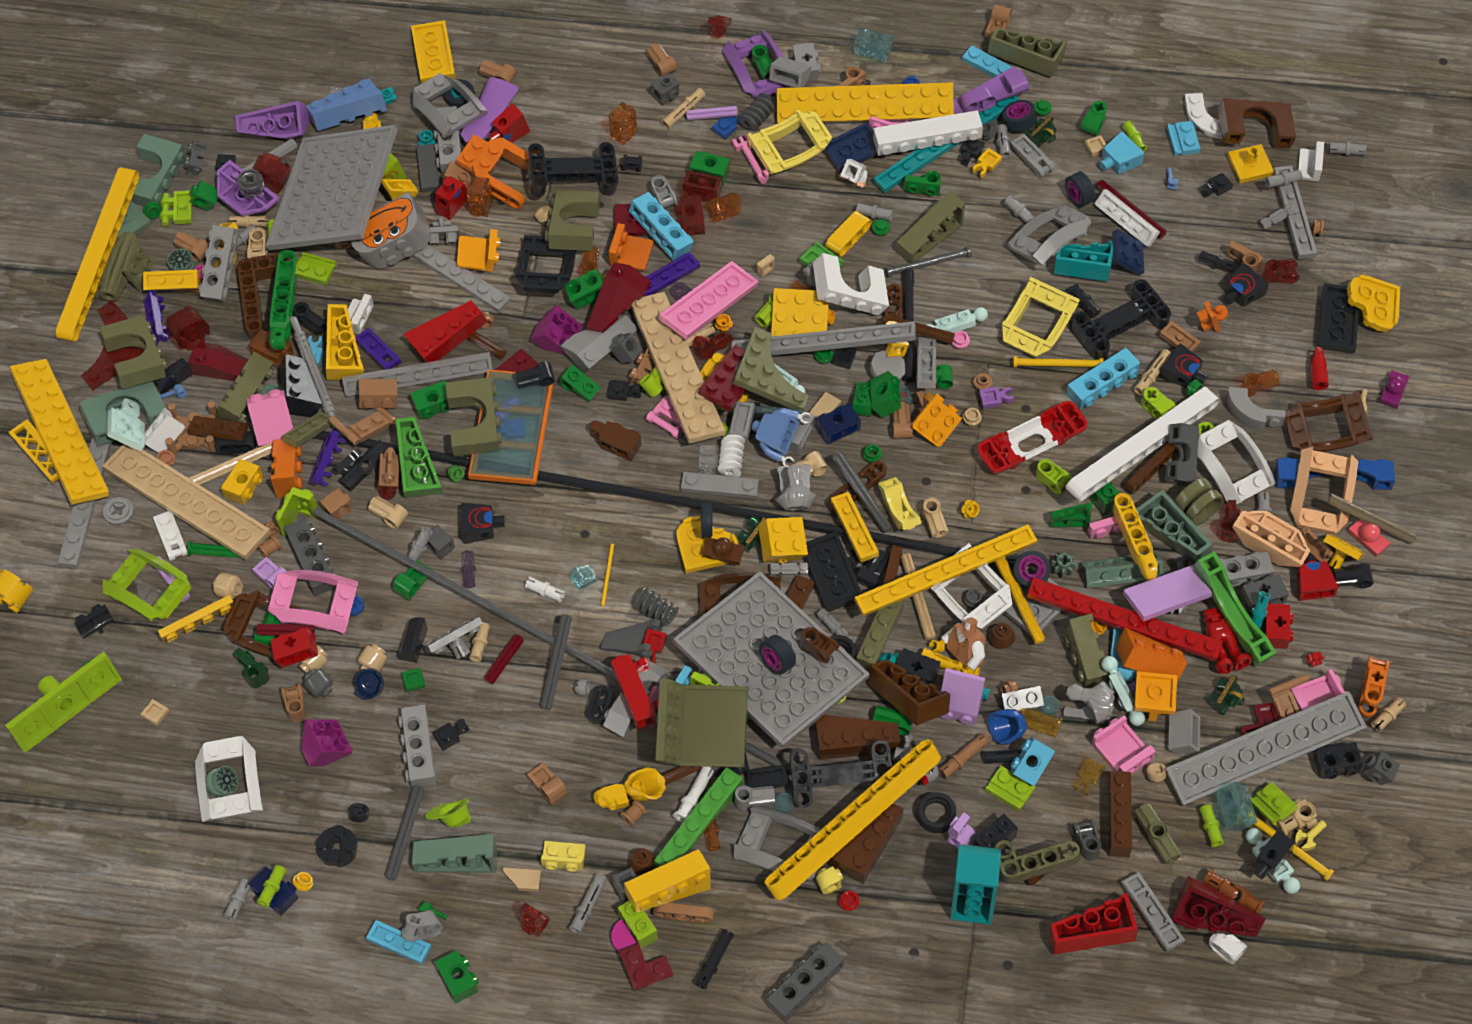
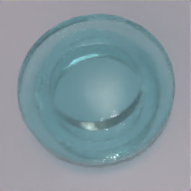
(1051, 705)
(784, 802)

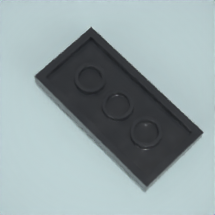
(1337, 320)
(832, 571)

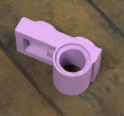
(267, 571)
(960, 831)

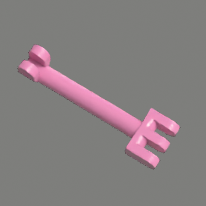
(744, 145)

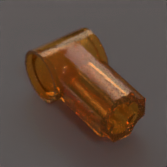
(590, 260)
(1260, 381)

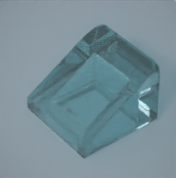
(582, 576)

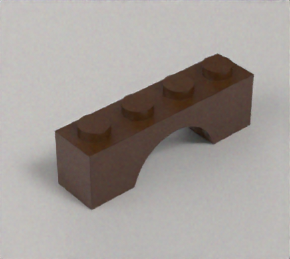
(1120, 814)

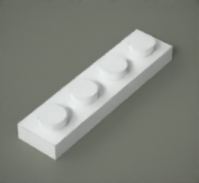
(1127, 218)

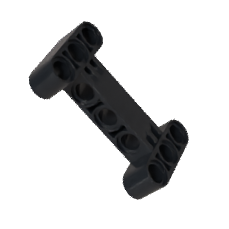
(572, 169)
(1120, 320)
(836, 773)

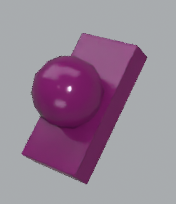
(1394, 389)

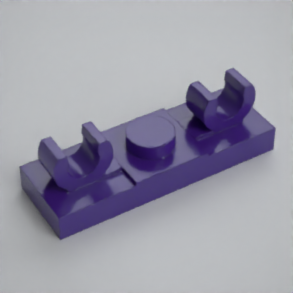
(153, 315)
(325, 459)

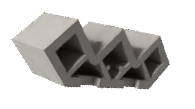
(618, 716)

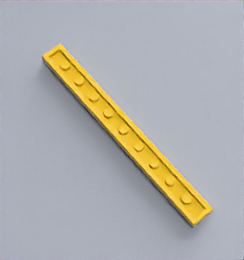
(945, 570)

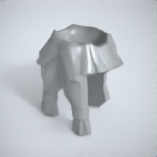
(795, 487)
(1098, 702)

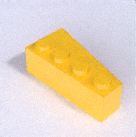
(341, 351)
(669, 882)

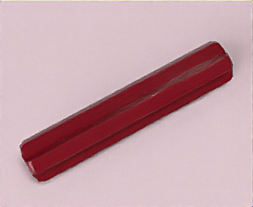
(279, 629)
(503, 659)

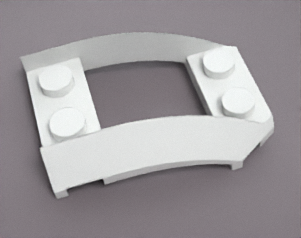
(1246, 486)
(988, 610)
(233, 804)

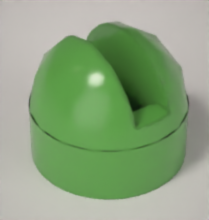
(457, 471)

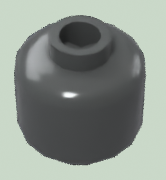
(318, 683)

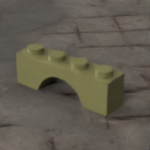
(878, 634)

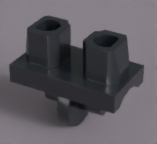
(94, 621)

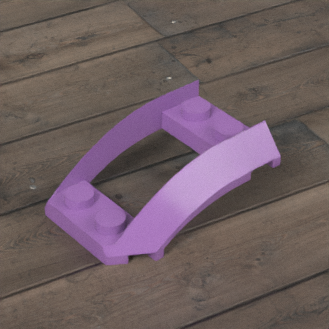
(741, 49)

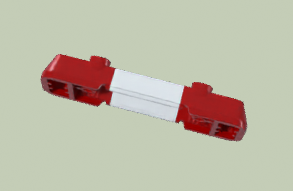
(1055, 426)

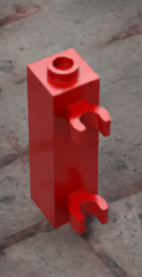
(633, 691)

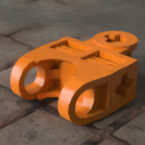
(1373, 685)

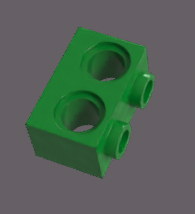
(587, 291)

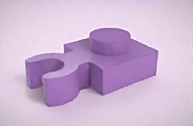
(993, 397)

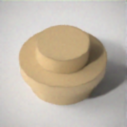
(972, 417)

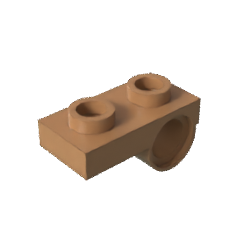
(999, 18)
(854, 77)
(1241, 254)
(548, 785)

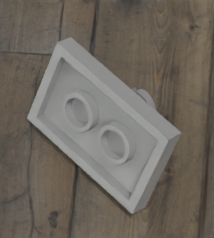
(454, 638)

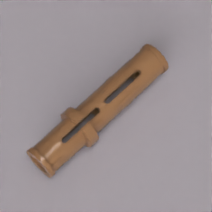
(958, 760)

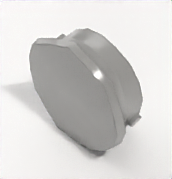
(882, 364)

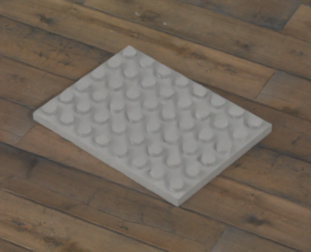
(332, 188)
(727, 651)

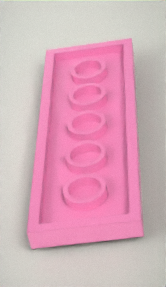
(708, 300)

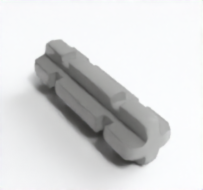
(1278, 216)
(789, 568)
(831, 623)

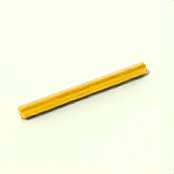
(1020, 601)

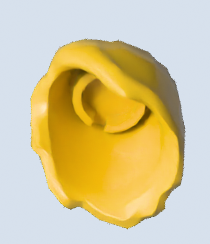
(645, 785)

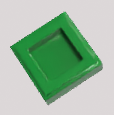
(413, 679)

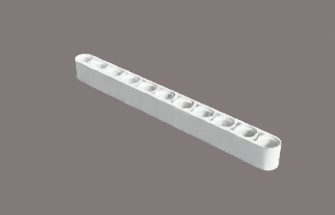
(1140, 445)

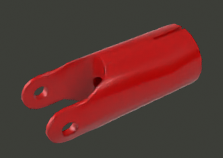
(1318, 370)

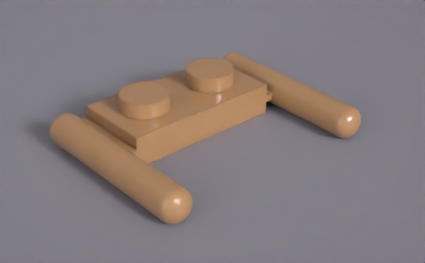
(366, 427)
(1284, 699)

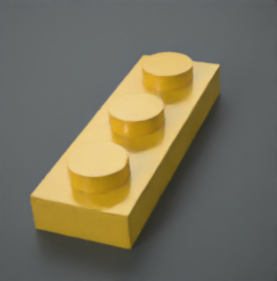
(171, 280)

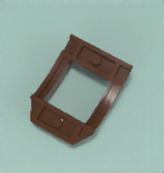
(1354, 412)
(710, 589)
(240, 617)

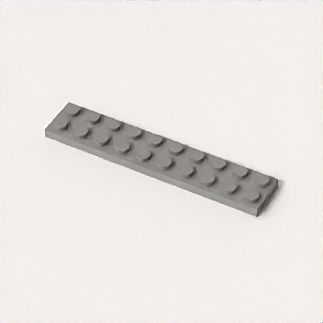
(1265, 748)

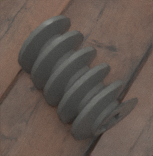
(757, 112)
(656, 608)

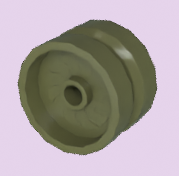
(1199, 501)

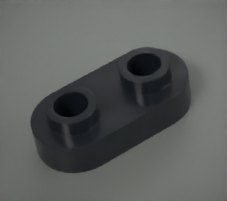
(599, 706)

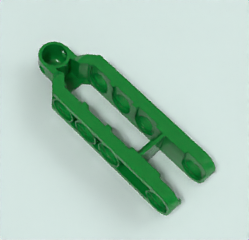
(283, 300)

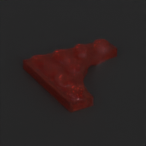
(104, 367)

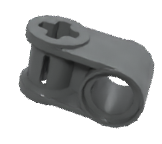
(1087, 835)

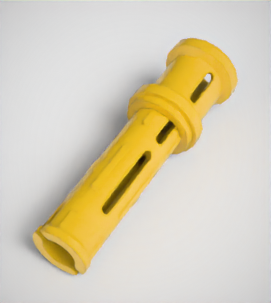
(947, 662)

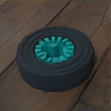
(454, 100)
(706, 520)

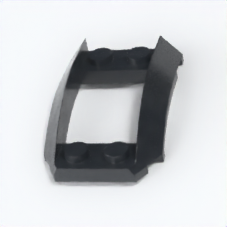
(542, 281)

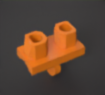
(1209, 318)

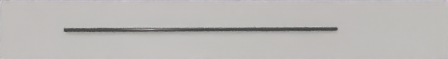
(506, 615)

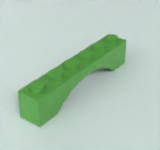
(1248, 634)
(714, 801)

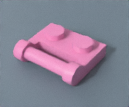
(667, 411)

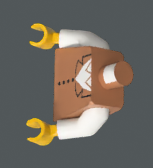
(965, 643)

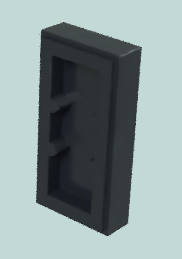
(769, 776)

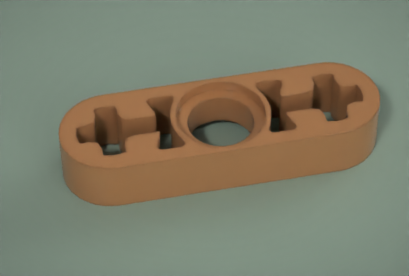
(684, 913)

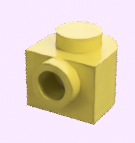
(829, 879)

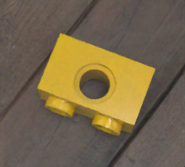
(235, 489)

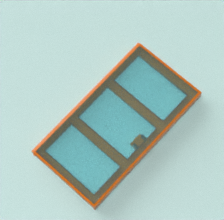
(522, 429)

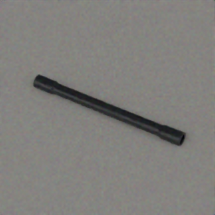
(908, 282)

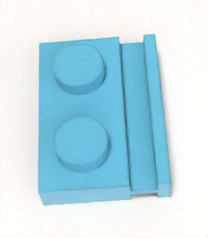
(1183, 138)

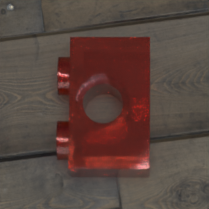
(702, 184)
(691, 215)

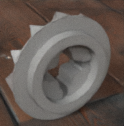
(121, 504)

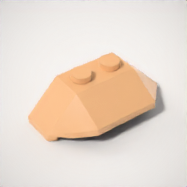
(1269, 534)

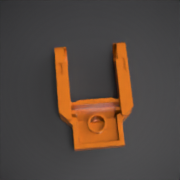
(482, 158)

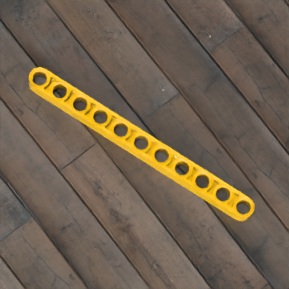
(97, 254)
(852, 820)

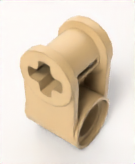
(255, 246)

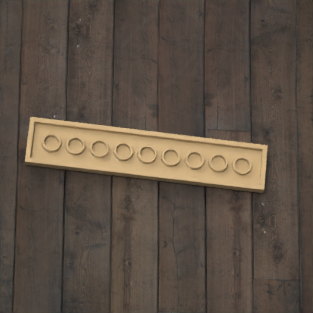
(677, 370)
(187, 500)

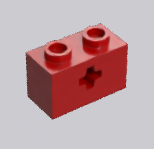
(1278, 615)
(294, 647)

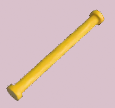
(1056, 362)
(1298, 852)

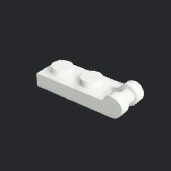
(170, 535)

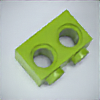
(638, 925)

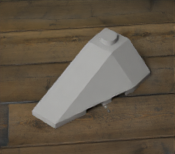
(591, 347)

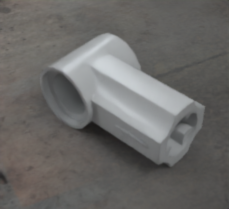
(756, 797)

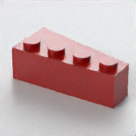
(446, 331)
(1095, 928)

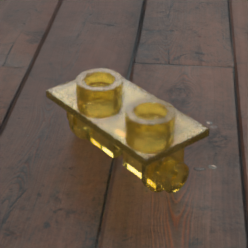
(1042, 722)

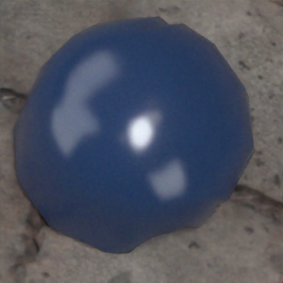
(369, 683)

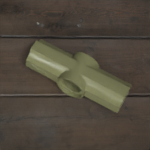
(1152, 823)

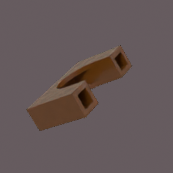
(1274, 114)

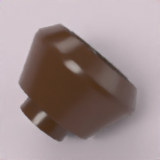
(1001, 636)
(642, 861)

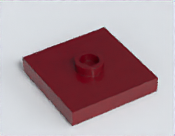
(632, 226)

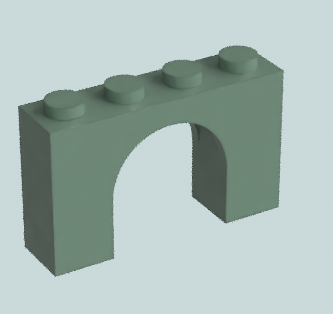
(165, 153)
(96, 409)

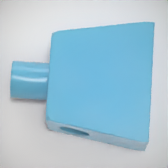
(1121, 154)

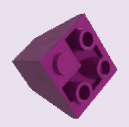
(555, 329)
(324, 742)

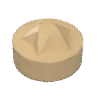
(543, 214)
(1156, 772)

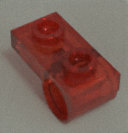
(712, 345)
(1232, 514)
(533, 920)

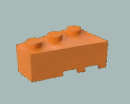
(286, 468)
(1149, 655)

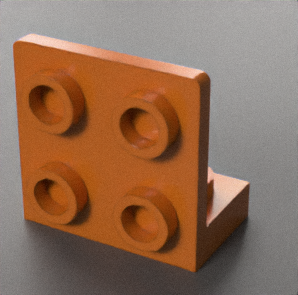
(630, 249)

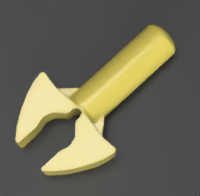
(1309, 836)

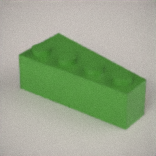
(416, 465)

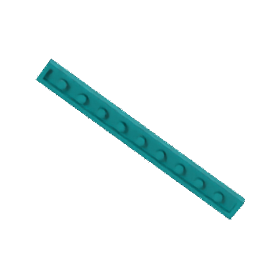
(922, 157)

